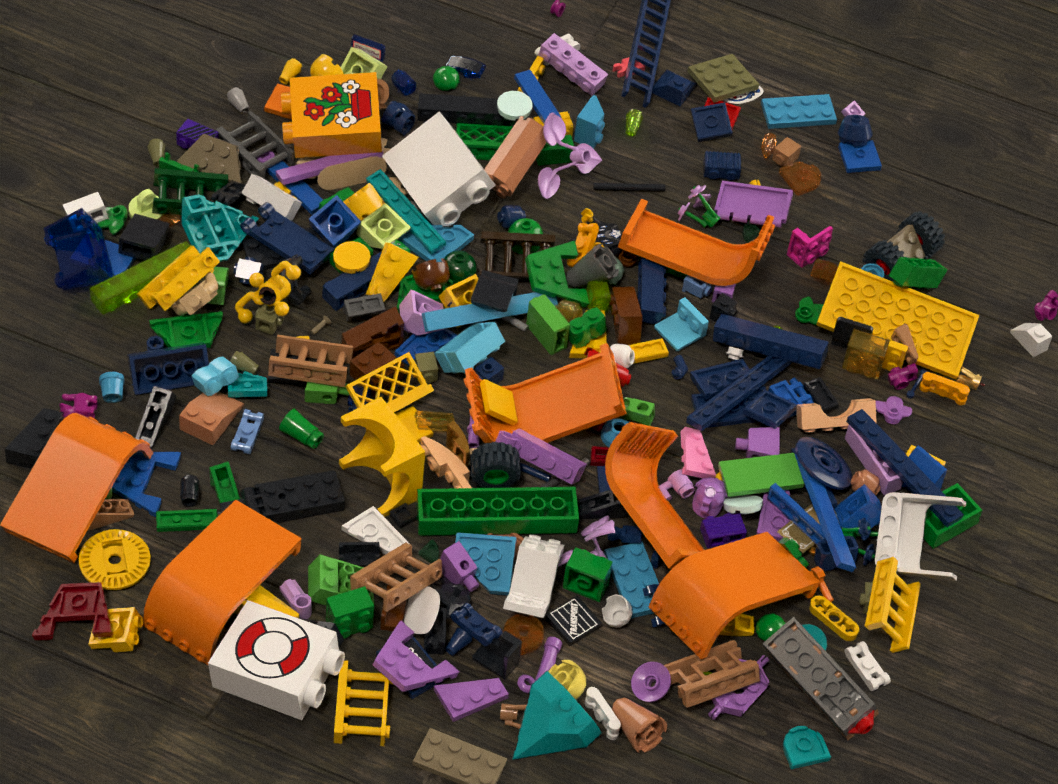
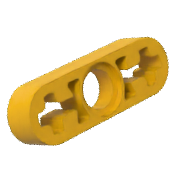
(833, 610)

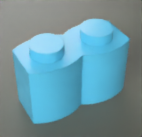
(214, 376)

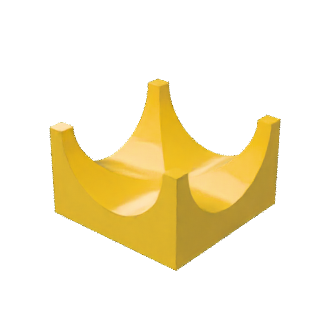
(389, 450)

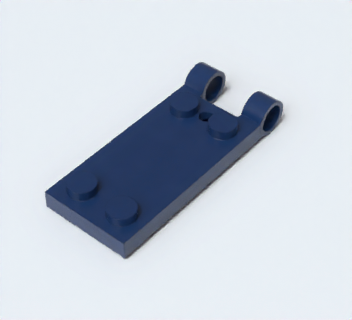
(287, 238)

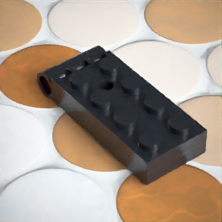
(296, 497)

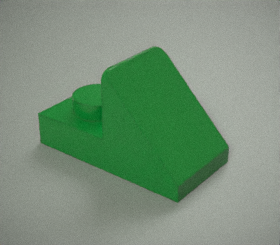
(223, 482)

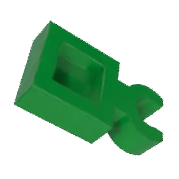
(792, 547)

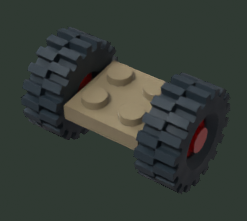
(916, 238)

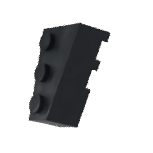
(32, 439)

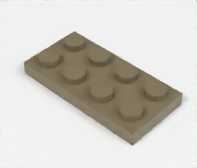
(458, 760)

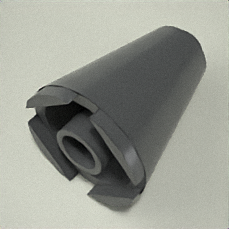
(594, 266)

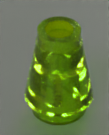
(633, 121)

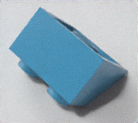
(590, 123)

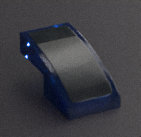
(469, 67)

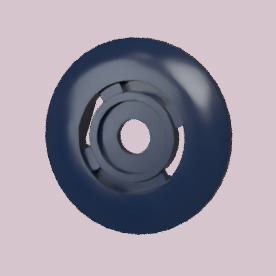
(813, 451)

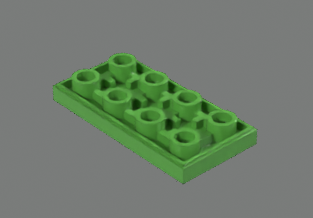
(759, 473)

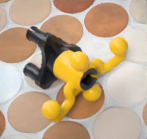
(274, 289)

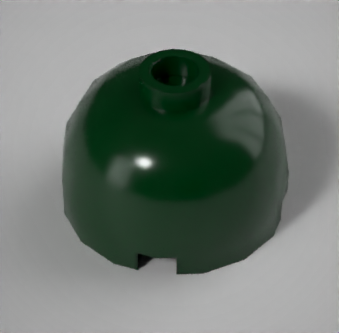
(460, 265)

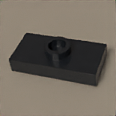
(821, 394)

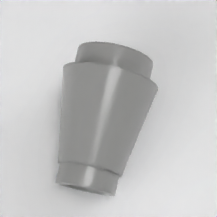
(238, 100)

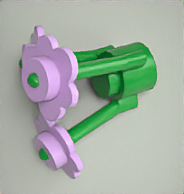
(710, 216)

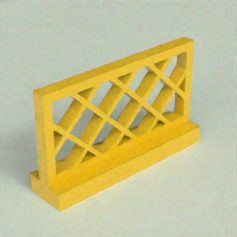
(401, 400)

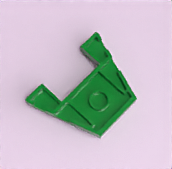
(548, 274)

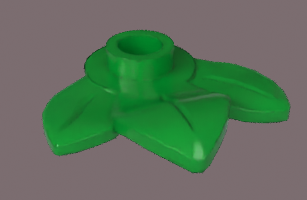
(116, 218)
(808, 311)

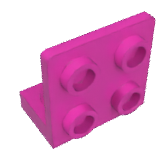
(805, 249)

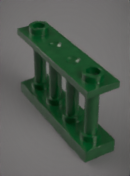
(183, 180)

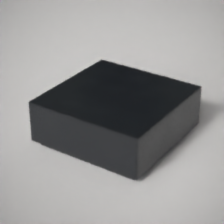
(403, 515)

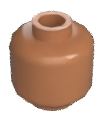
(867, 478)

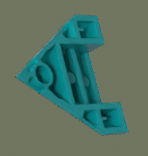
(212, 226)
(553, 721)

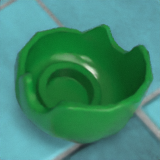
(446, 78)
(768, 625)

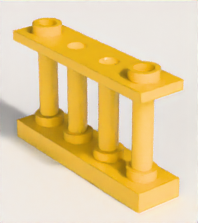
(178, 278)
(880, 607)
(342, 729)

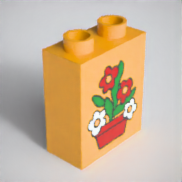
(332, 115)

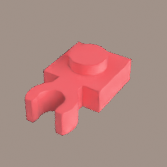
(623, 67)

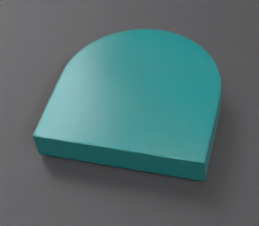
(804, 747)

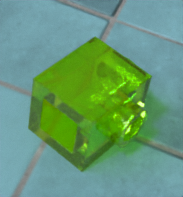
(598, 295)

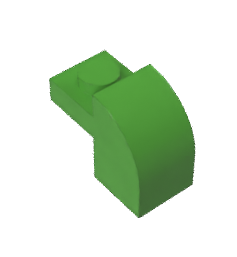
(221, 275)

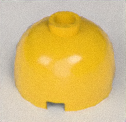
(323, 66)

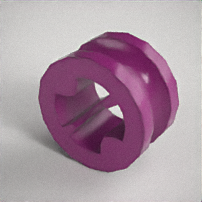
(557, 8)

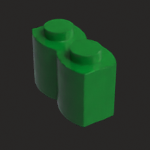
(587, 327)

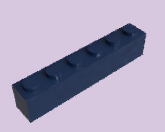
(770, 341)

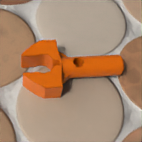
(820, 575)

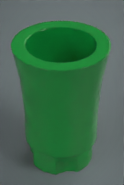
(301, 429)

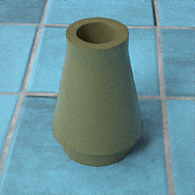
(157, 150)
(244, 363)

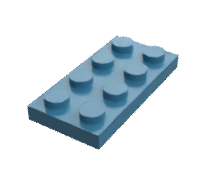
(798, 111)
(631, 574)

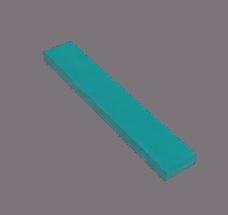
(406, 210)

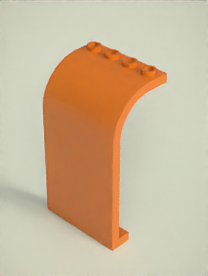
(692, 250)
(555, 401)
(633, 479)
(70, 484)
(214, 577)
(724, 582)

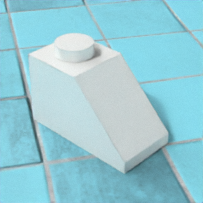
(1032, 337)

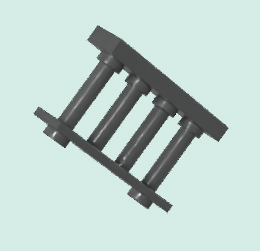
(248, 159)

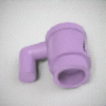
(680, 483)

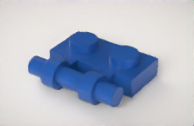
(788, 392)

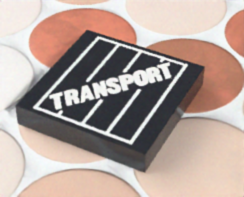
(573, 620)

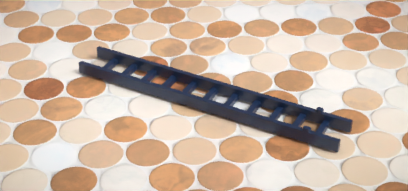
(655, 52)

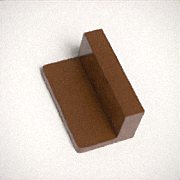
(391, 618)

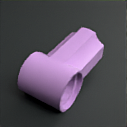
(297, 598)

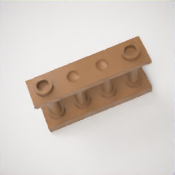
(310, 371)
(393, 563)

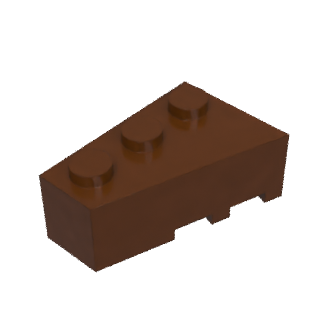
(626, 315)
(383, 328)

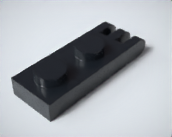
(229, 193)

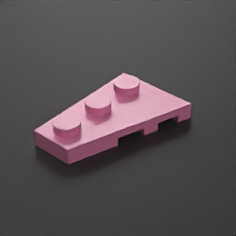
(695, 456)

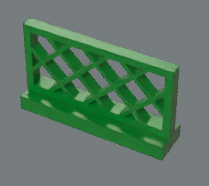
(482, 147)

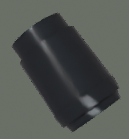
(189, 490)

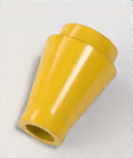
(291, 70)

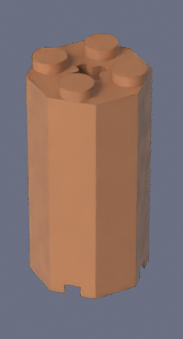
(515, 156)

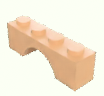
(811, 415)

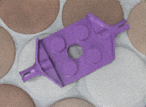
(738, 703)

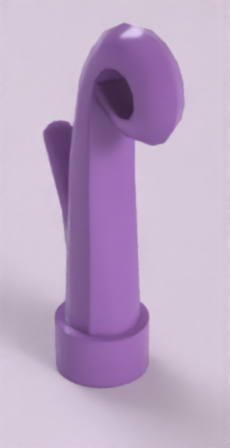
(552, 648)

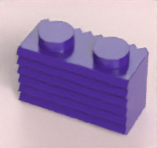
(722, 530)

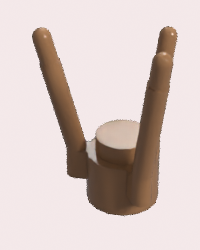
(510, 712)

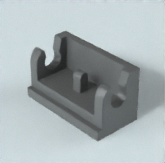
(363, 306)

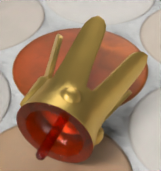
(970, 380)

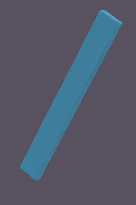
(472, 313)

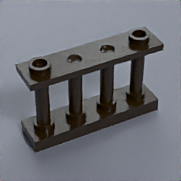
(509, 240)

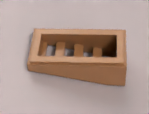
(903, 336)

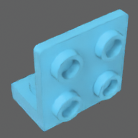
(684, 326)

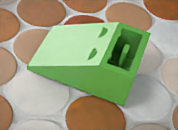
(330, 578)

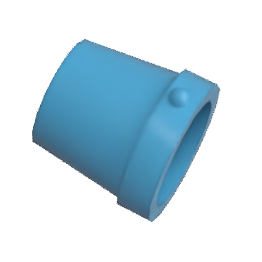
(112, 386)

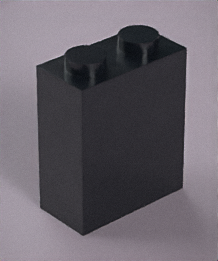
(143, 237)

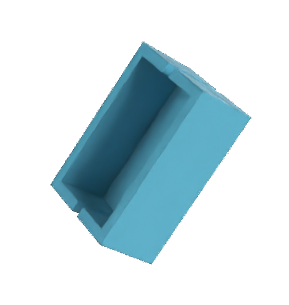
(469, 347)

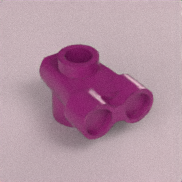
(1048, 307)
(900, 377)

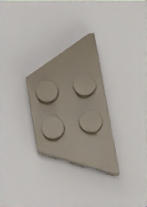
(214, 157)

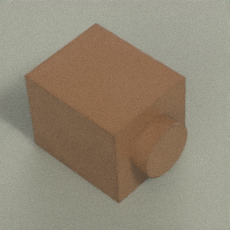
(786, 152)

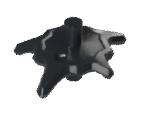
(453, 596)

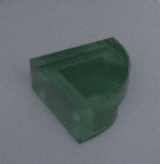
(750, 231)
(430, 551)

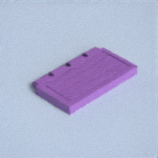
(753, 203)

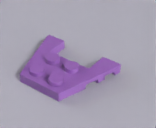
(404, 667)

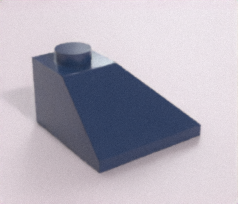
(673, 87)

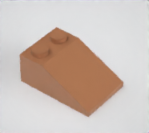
(209, 416)

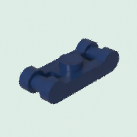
(476, 624)

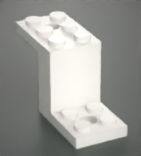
(534, 576)

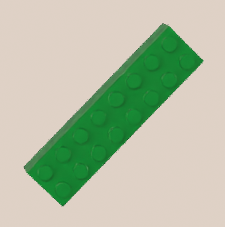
(497, 510)

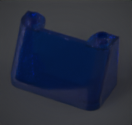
(79, 250)

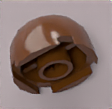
(431, 275)

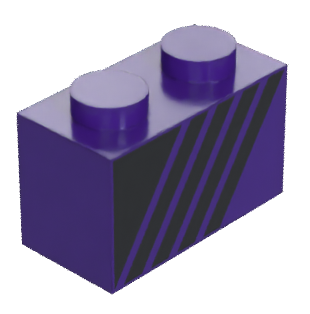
(191, 132)

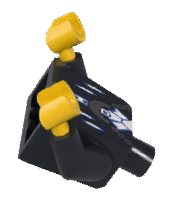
(608, 233)

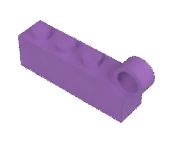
(544, 455)

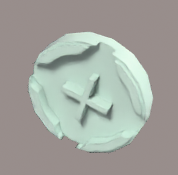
(514, 104)
(743, 503)

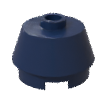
(855, 130)

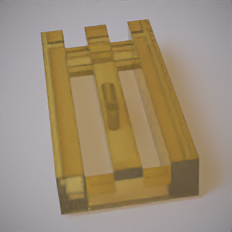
(433, 420)

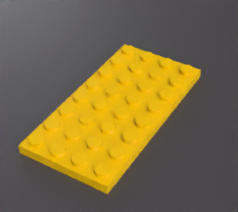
(937, 328)

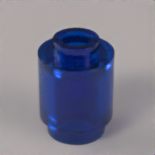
(403, 82)

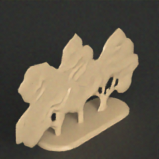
(350, 172)

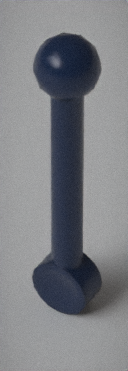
(910, 394)

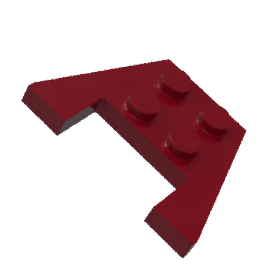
(76, 603)

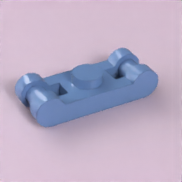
(247, 431)

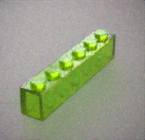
(125, 286)

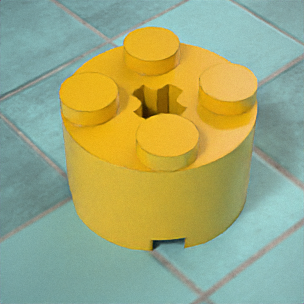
(364, 201)

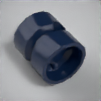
(398, 119)

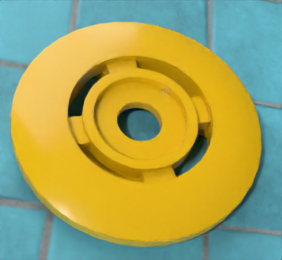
(131, 568)

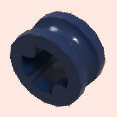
(155, 340)

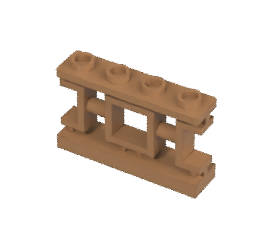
(730, 674)

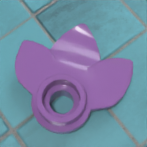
(893, 409)

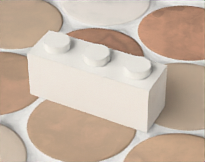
(261, 191)

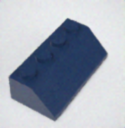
(166, 367)

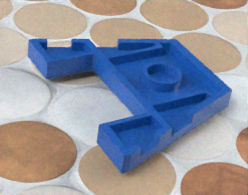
(136, 475)

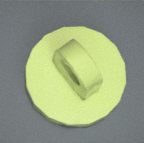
(143, 205)

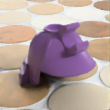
(709, 497)

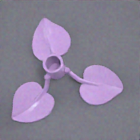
(582, 156)
(592, 531)

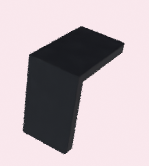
(501, 655)

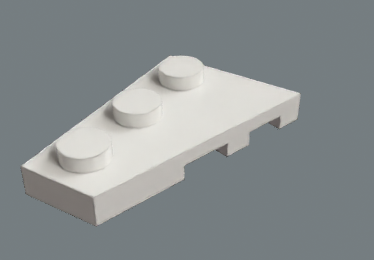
(373, 527)

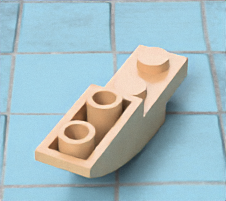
(445, 463)

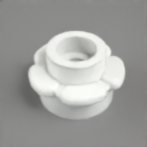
(735, 353)

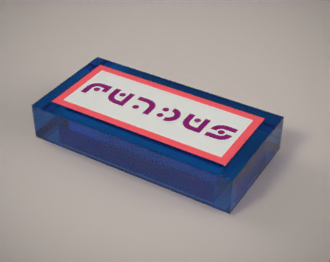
(370, 47)

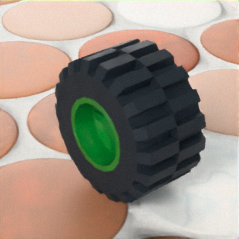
(495, 465)

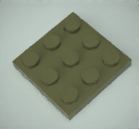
(723, 78)

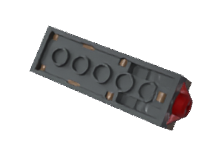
(821, 679)

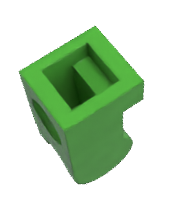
(639, 411)

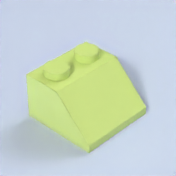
(361, 62)
(382, 227)

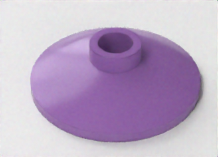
(643, 678)

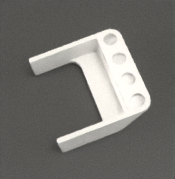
(903, 530)

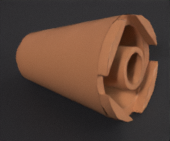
(639, 724)

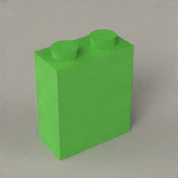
(547, 324)

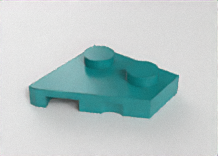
(248, 386)

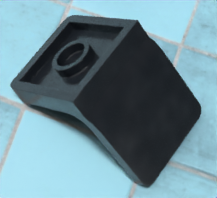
(494, 291)
(844, 329)

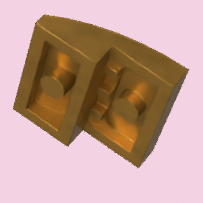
(457, 442)

